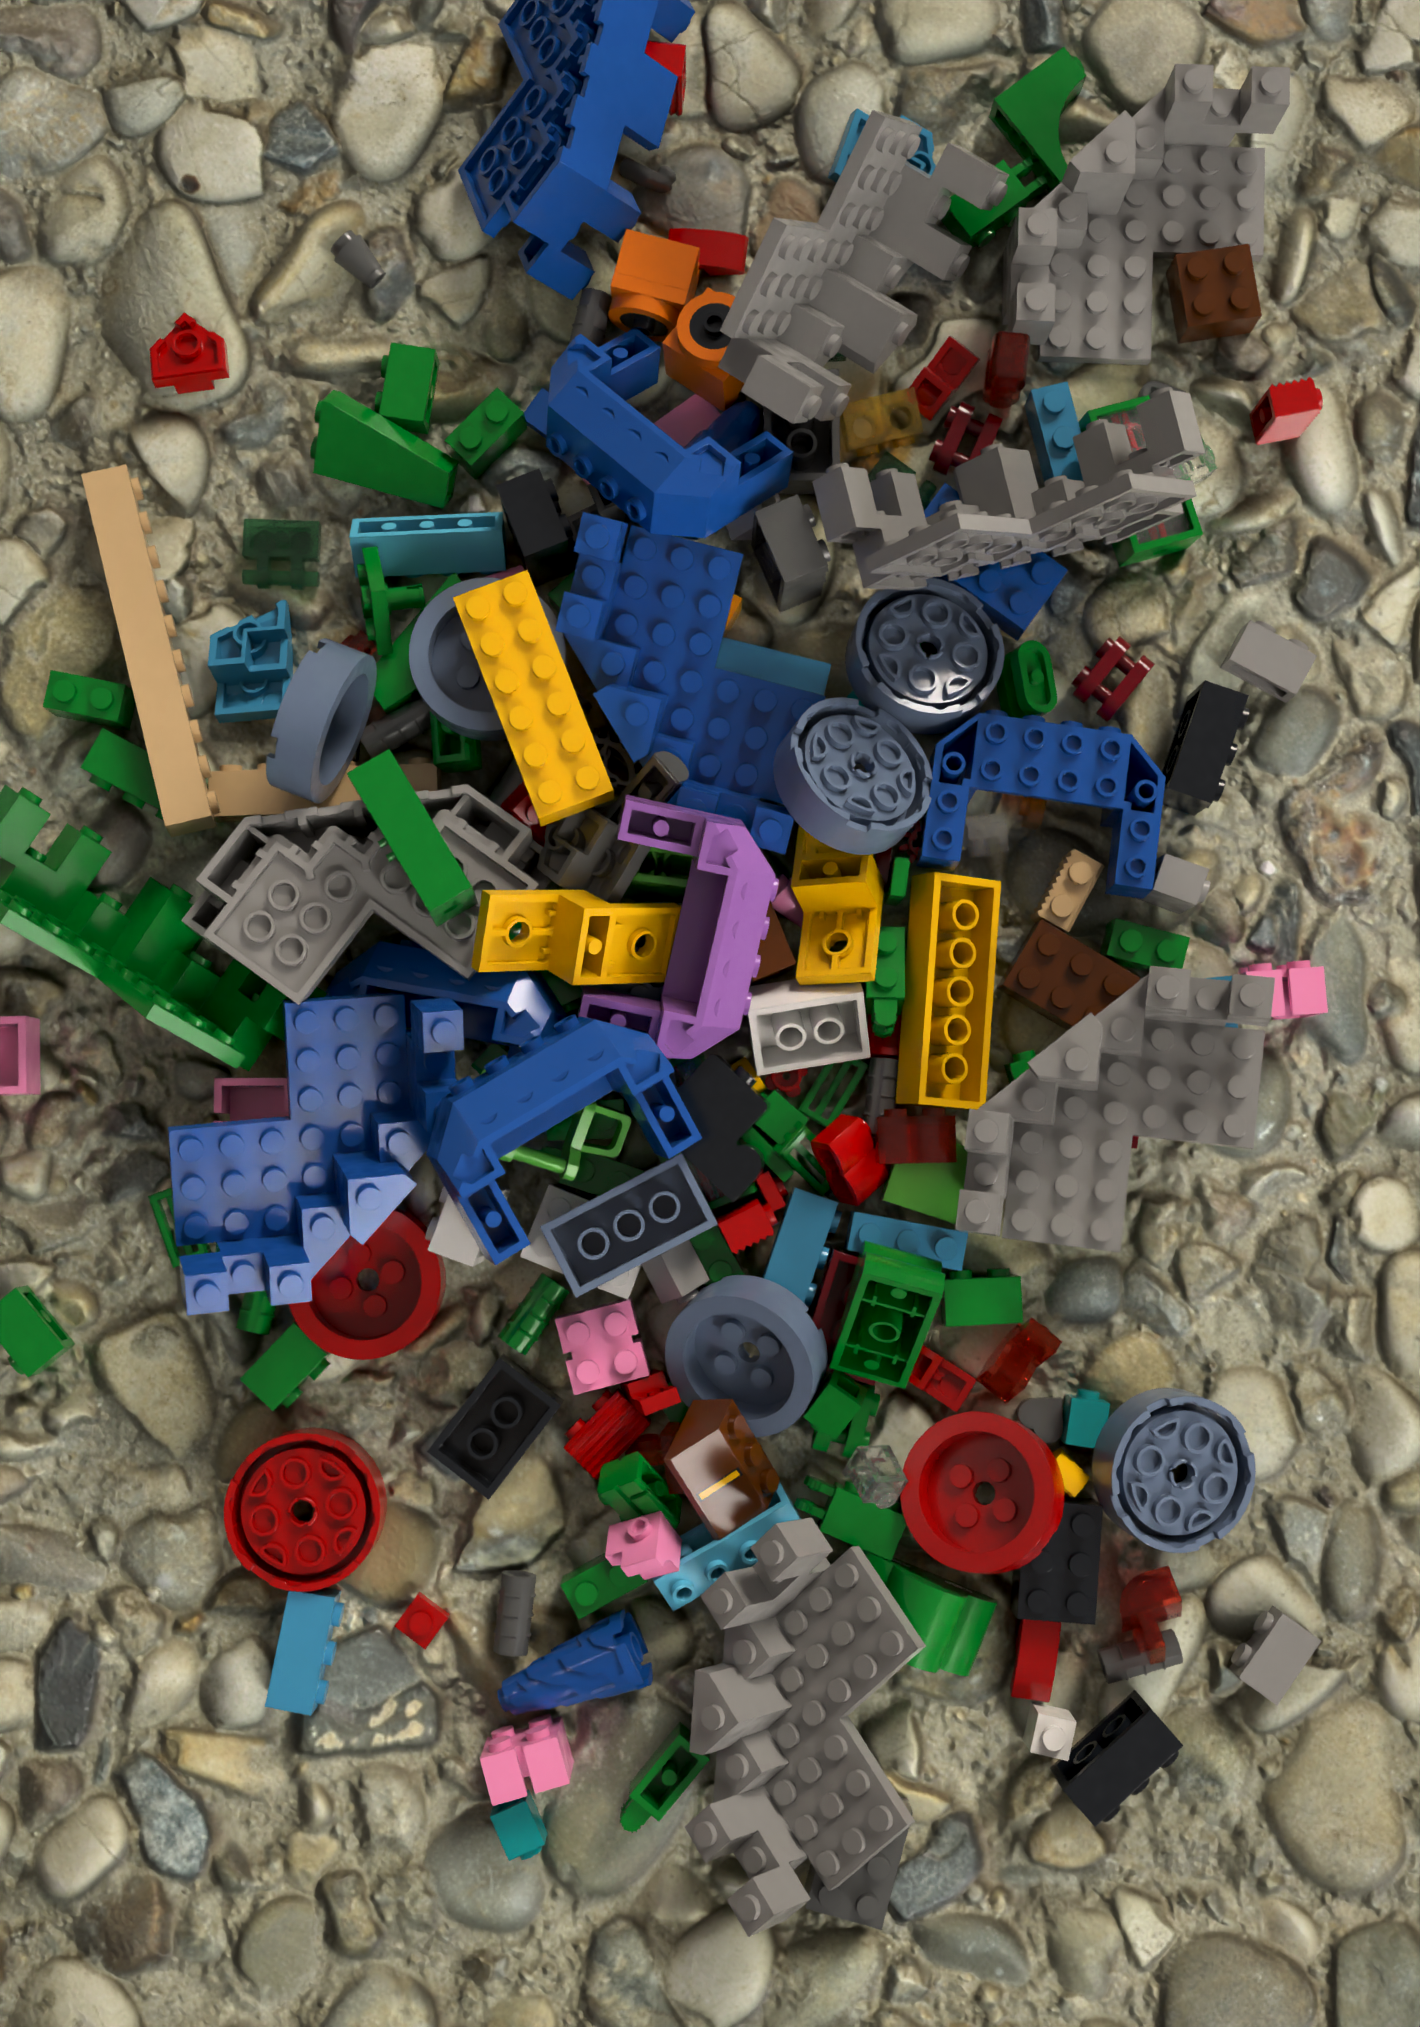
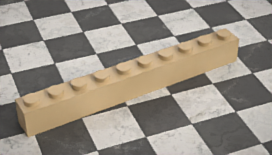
(149, 651)

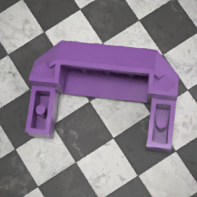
(714, 935)

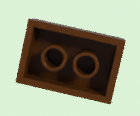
(1063, 977)

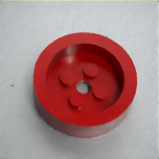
(381, 1320)
(338, 1483)
(942, 1485)

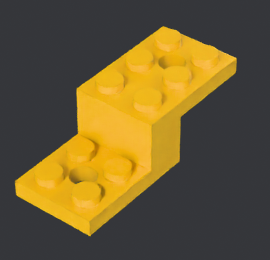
(839, 903)
(574, 936)

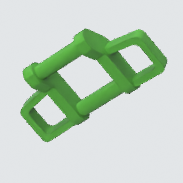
(574, 1143)

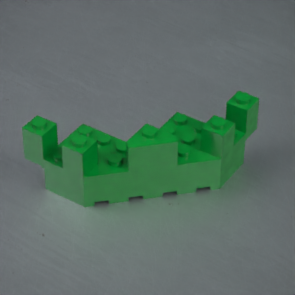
(138, 953)

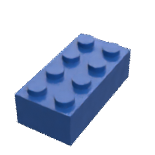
(1008, 594)

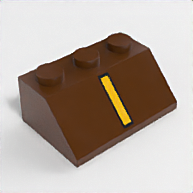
(721, 1466)

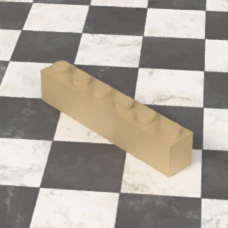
(249, 793)

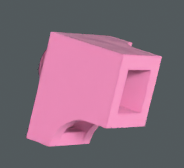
(644, 1546)

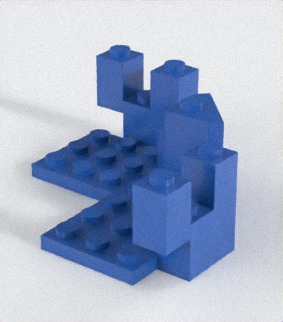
(561, 130)
(652, 652)
(300, 1184)

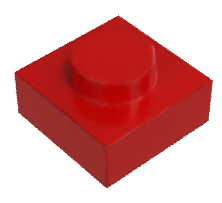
(772, 1190)
(422, 1620)

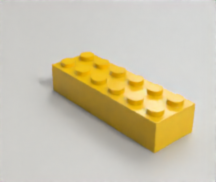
(534, 698)
(948, 991)

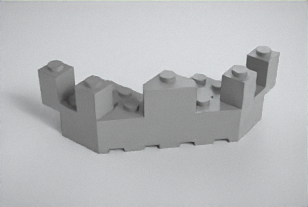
(1135, 194)
(828, 280)
(1004, 511)
(305, 881)
(1138, 1068)
(789, 1763)

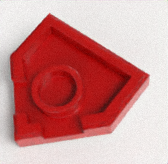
(189, 358)

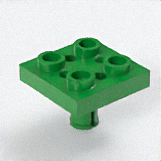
(379, 600)

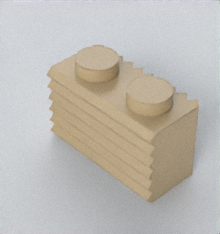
(1068, 890)

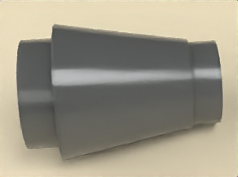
(356, 257)

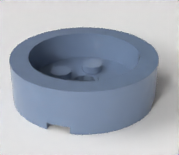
(448, 670)
(895, 674)
(321, 720)
(844, 805)
(710, 1360)
(1136, 1461)

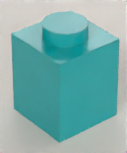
(1083, 1418)
(519, 1827)

